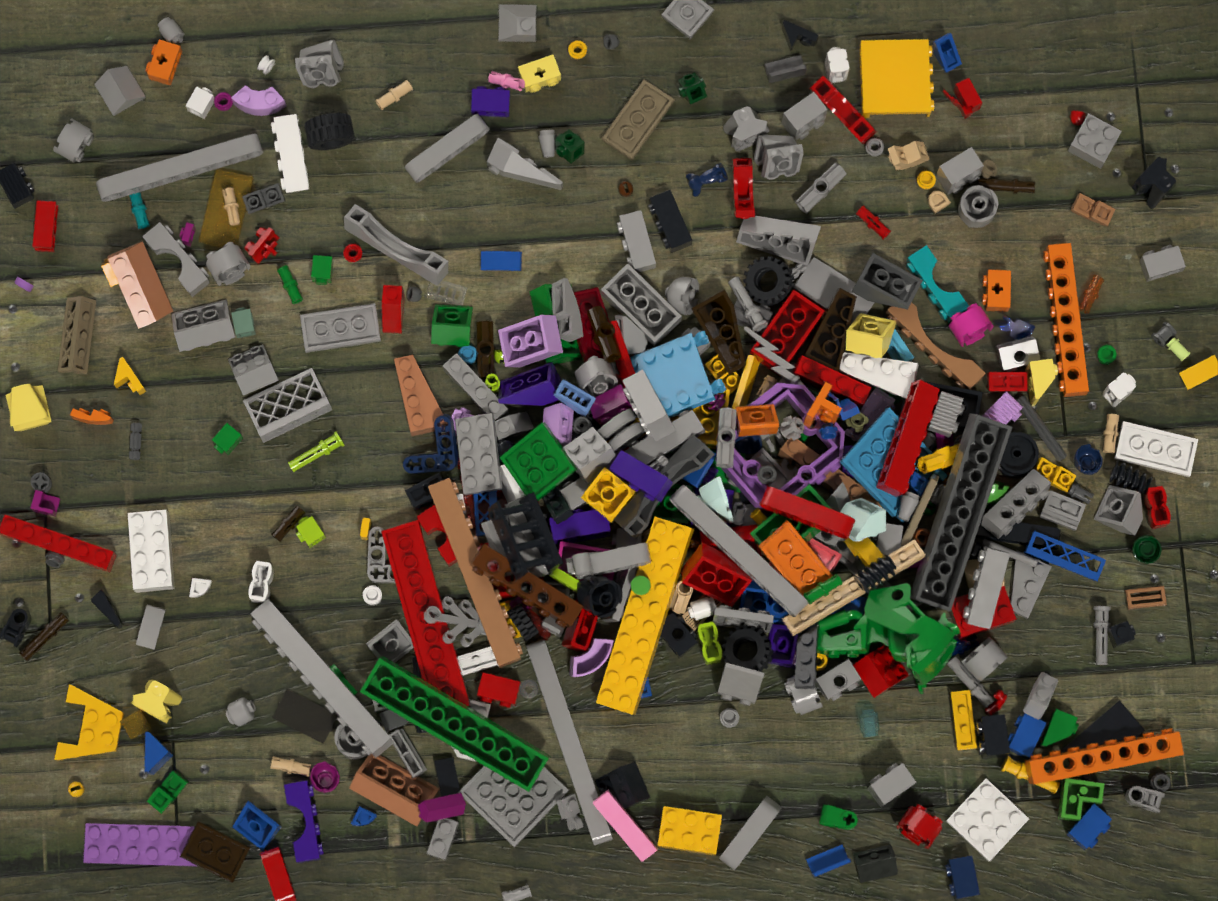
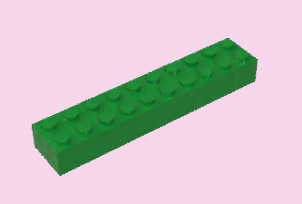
(455, 723)

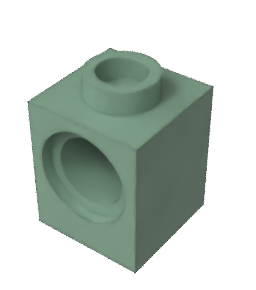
(243, 322)

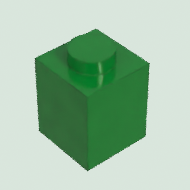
(322, 269)
(226, 439)

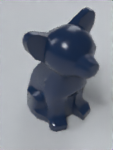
(715, 174)

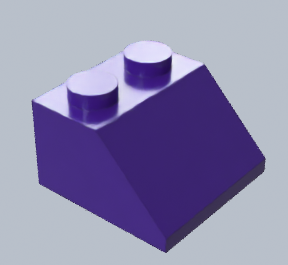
(783, 646)

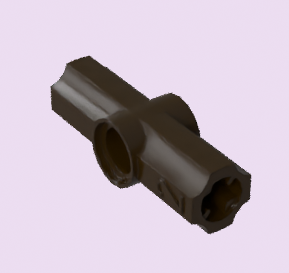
(604, 334)
(485, 337)

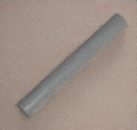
(1013, 554)

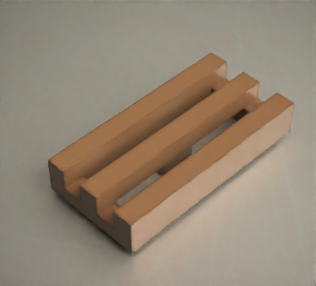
(1129, 599)

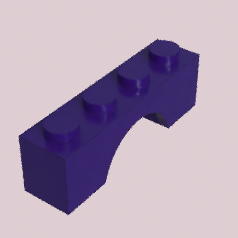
(307, 846)

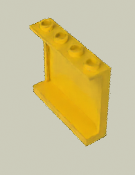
(896, 77)

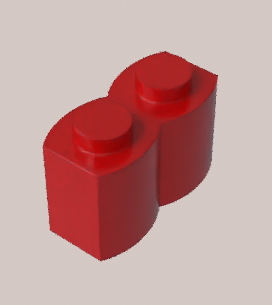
(1158, 512)

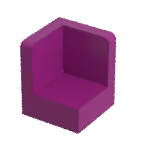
(45, 503)

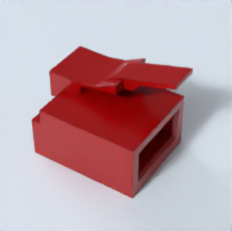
(967, 96)

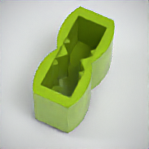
(708, 638)

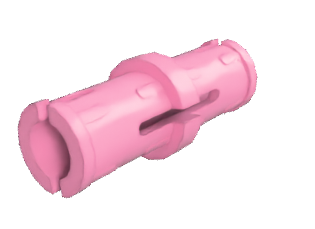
(506, 81)

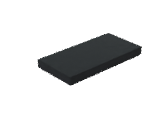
(1113, 724)

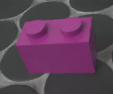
(610, 404)

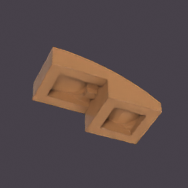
(1092, 210)

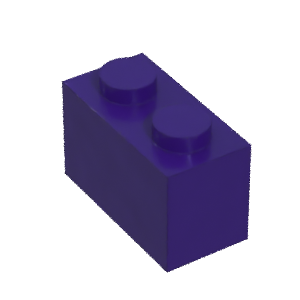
(490, 102)

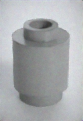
(170, 31)

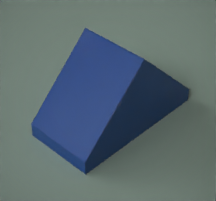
(946, 52)

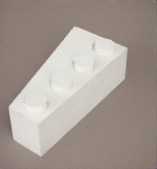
(291, 153)

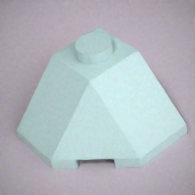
(715, 498)

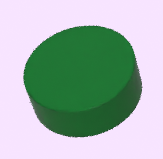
(1106, 354)

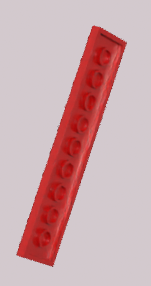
(417, 593)

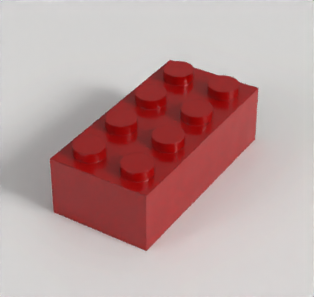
(790, 328)

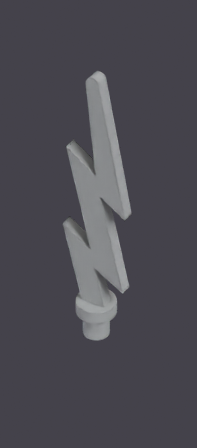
(767, 350)

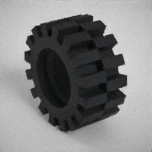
(522, 622)

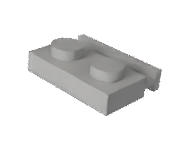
(1062, 510)

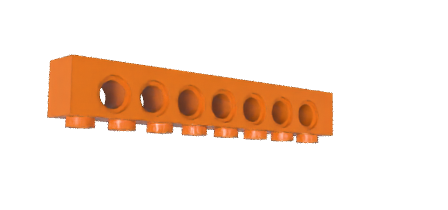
(1063, 254)
(1171, 748)

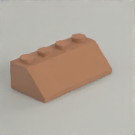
(140, 284)
(392, 788)

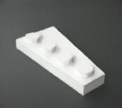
(883, 373)

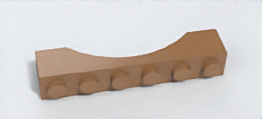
(963, 371)

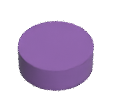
(23, 284)

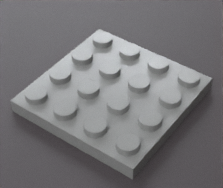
(510, 807)

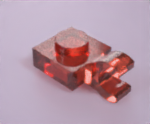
(538, 621)

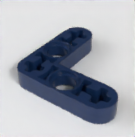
(439, 457)

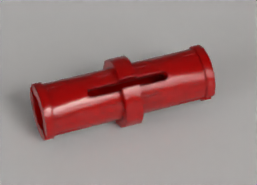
(883, 231)

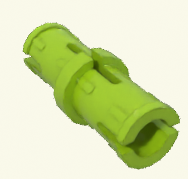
(495, 384)

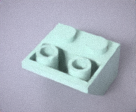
(868, 516)

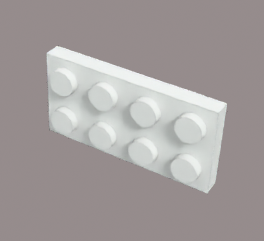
(1156, 449)

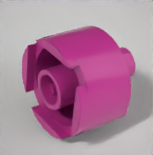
(970, 325)

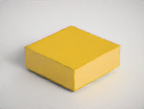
(365, 528)

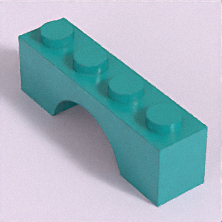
(922, 265)

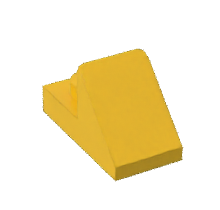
(124, 374)

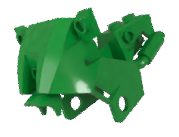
(910, 638)

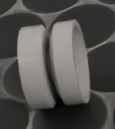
(621, 430)

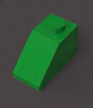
(1059, 728)

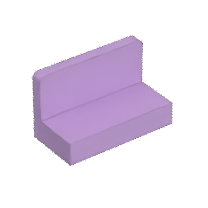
(559, 420)

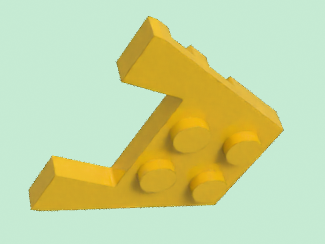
(99, 727)

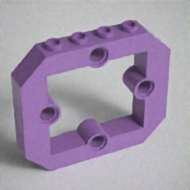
(801, 400)

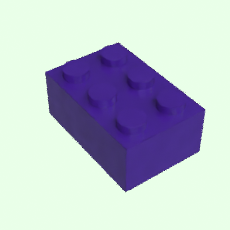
(580, 527)

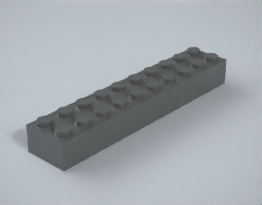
(960, 512)

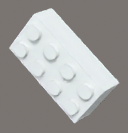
(151, 551)

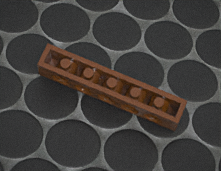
(570, 607)

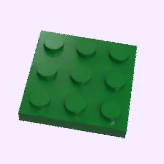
(538, 462)

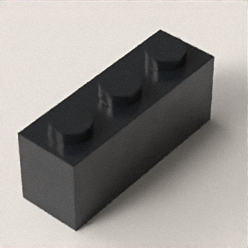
(669, 221)

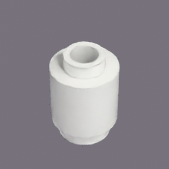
(701, 608)

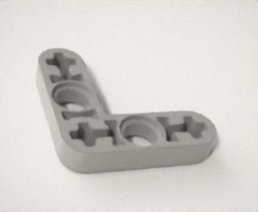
(378, 564)

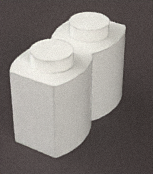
(262, 577)

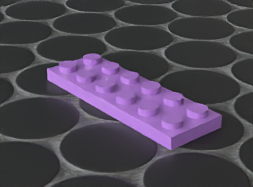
(136, 844)

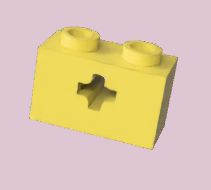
(546, 66)

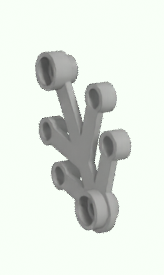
(459, 619)

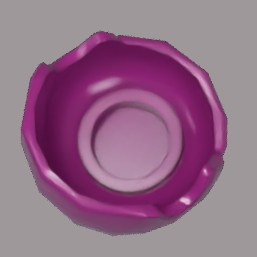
(324, 777)

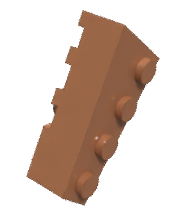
(417, 397)

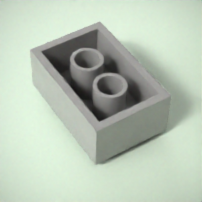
(647, 406)

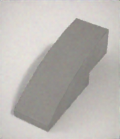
(566, 311)

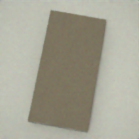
(638, 120)
(920, 509)

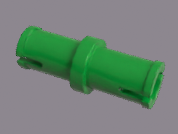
(290, 284)
(823, 589)

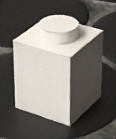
(200, 102)

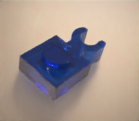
(1019, 329)

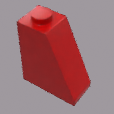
(392, 308)

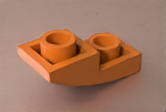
(97, 417)

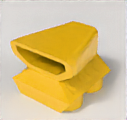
(608, 494)

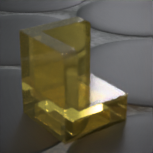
(135, 724)

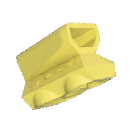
(28, 407)
(156, 700)

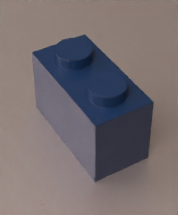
(962, 877)

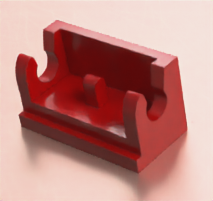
(1007, 381)

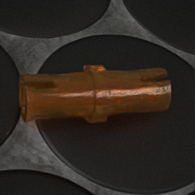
(1091, 294)

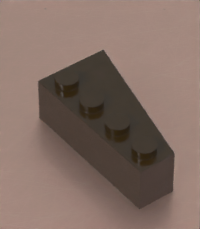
(830, 336)

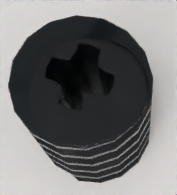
(1130, 479)
(875, 573)

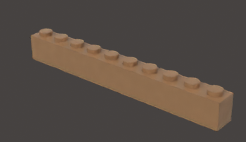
(481, 590)

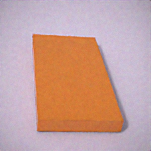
(794, 558)

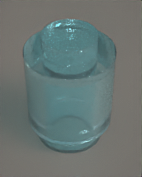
(869, 723)

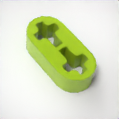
(565, 579)

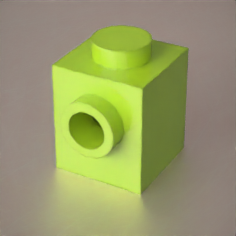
(309, 531)

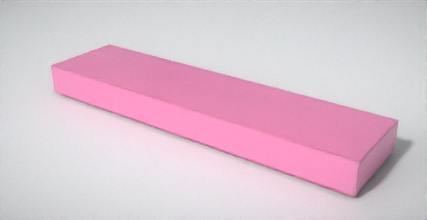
(625, 825)

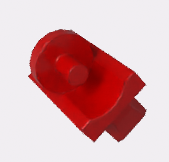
(264, 246)

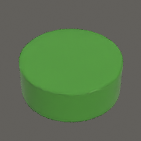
(640, 585)

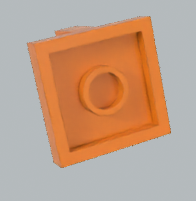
(823, 408)

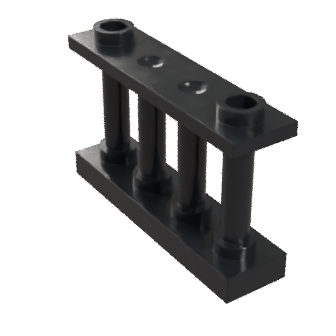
(537, 524)

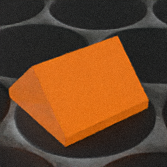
(757, 420)

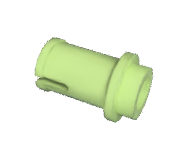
(1178, 349)

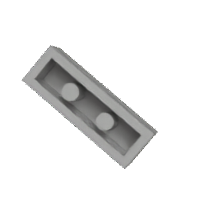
(636, 241)

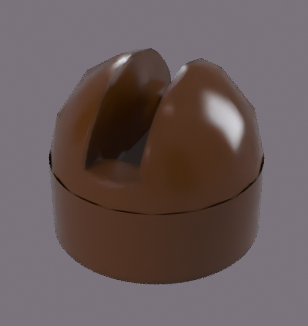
(621, 189)

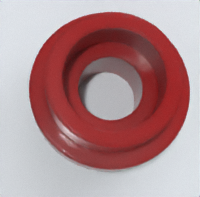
(352, 247)

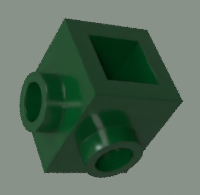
(692, 88)
(569, 146)

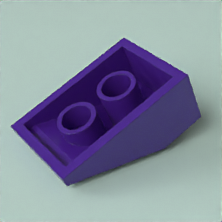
(531, 387)

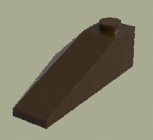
(720, 324)

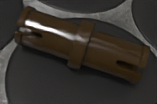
(288, 523)

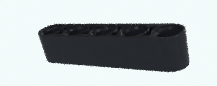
(1022, 533)

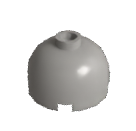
(682, 294)

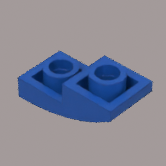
(501, 261)

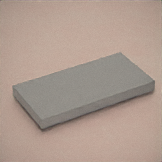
(820, 284)
(340, 328)

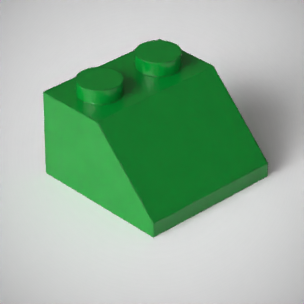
(451, 325)

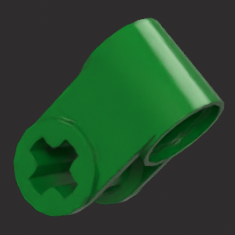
(833, 817)

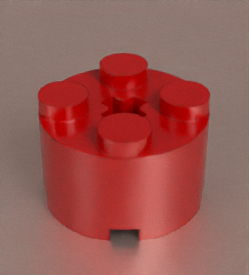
(920, 826)

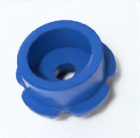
(828, 431)

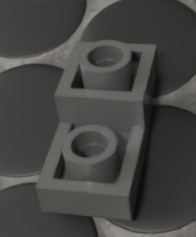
(263, 198)

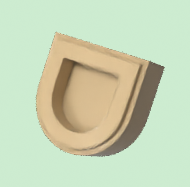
(938, 201)

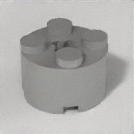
(73, 141)
(982, 197)
(227, 264)
(596, 376)
(984, 659)
(804, 699)
(346, 746)

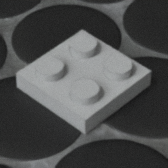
(687, 15)

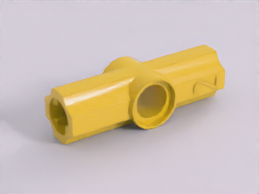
(938, 459)

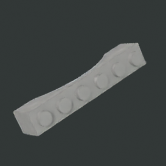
(422, 262)

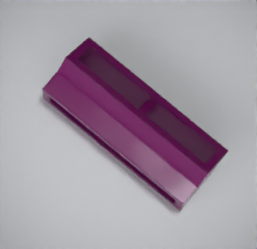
(442, 807)

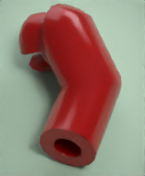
(997, 704)

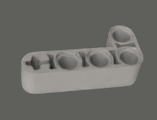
(611, 560)
(750, 833)

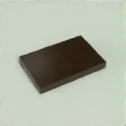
(214, 852)

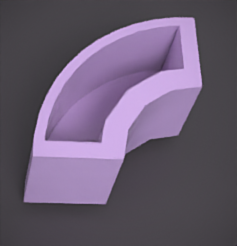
(258, 102)
(593, 659)

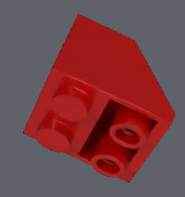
(880, 671)

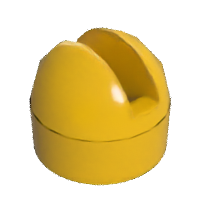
(77, 793)

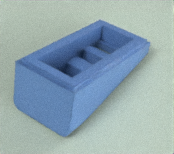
(584, 396)

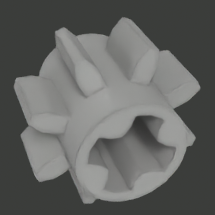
(792, 427)

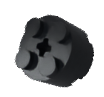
(599, 595)

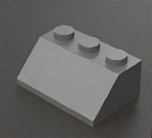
(202, 325)

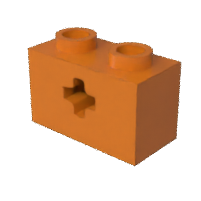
(165, 72)
(1002, 280)

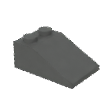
(886, 283)

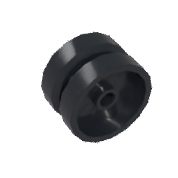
(1027, 455)

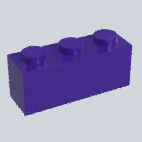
(640, 476)

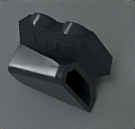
(1155, 182)

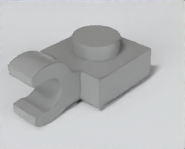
(568, 810)

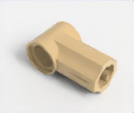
(681, 598)

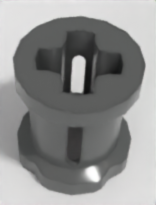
(1164, 334)

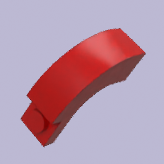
(743, 188)

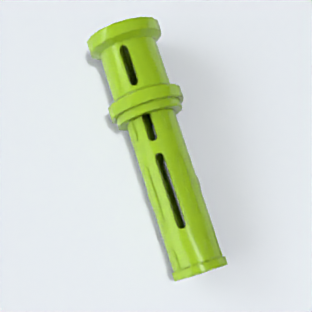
(295, 464)

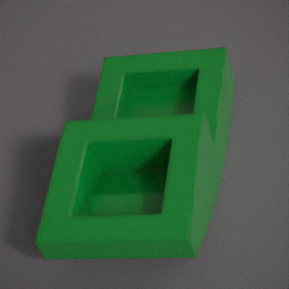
(168, 791)

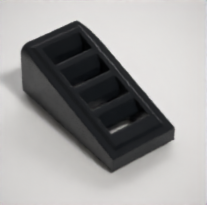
(102, 602)

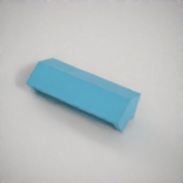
(898, 349)

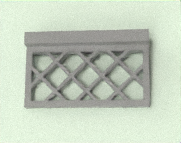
(293, 419)

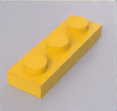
(963, 720)

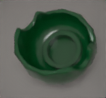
(1146, 549)

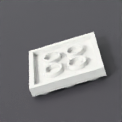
(987, 820)

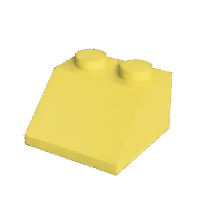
(870, 335)
(1039, 378)

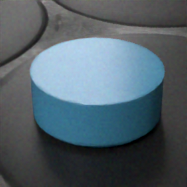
(468, 354)

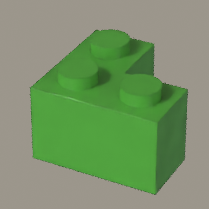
(1074, 794)

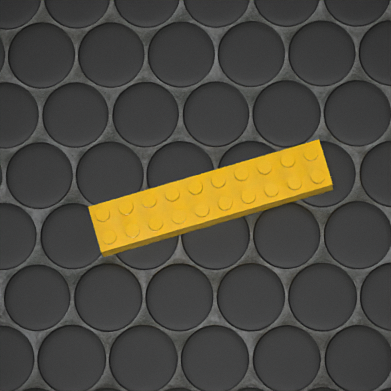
(645, 618)

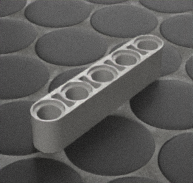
(447, 148)

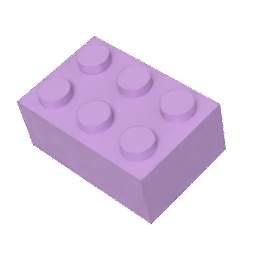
(530, 341)

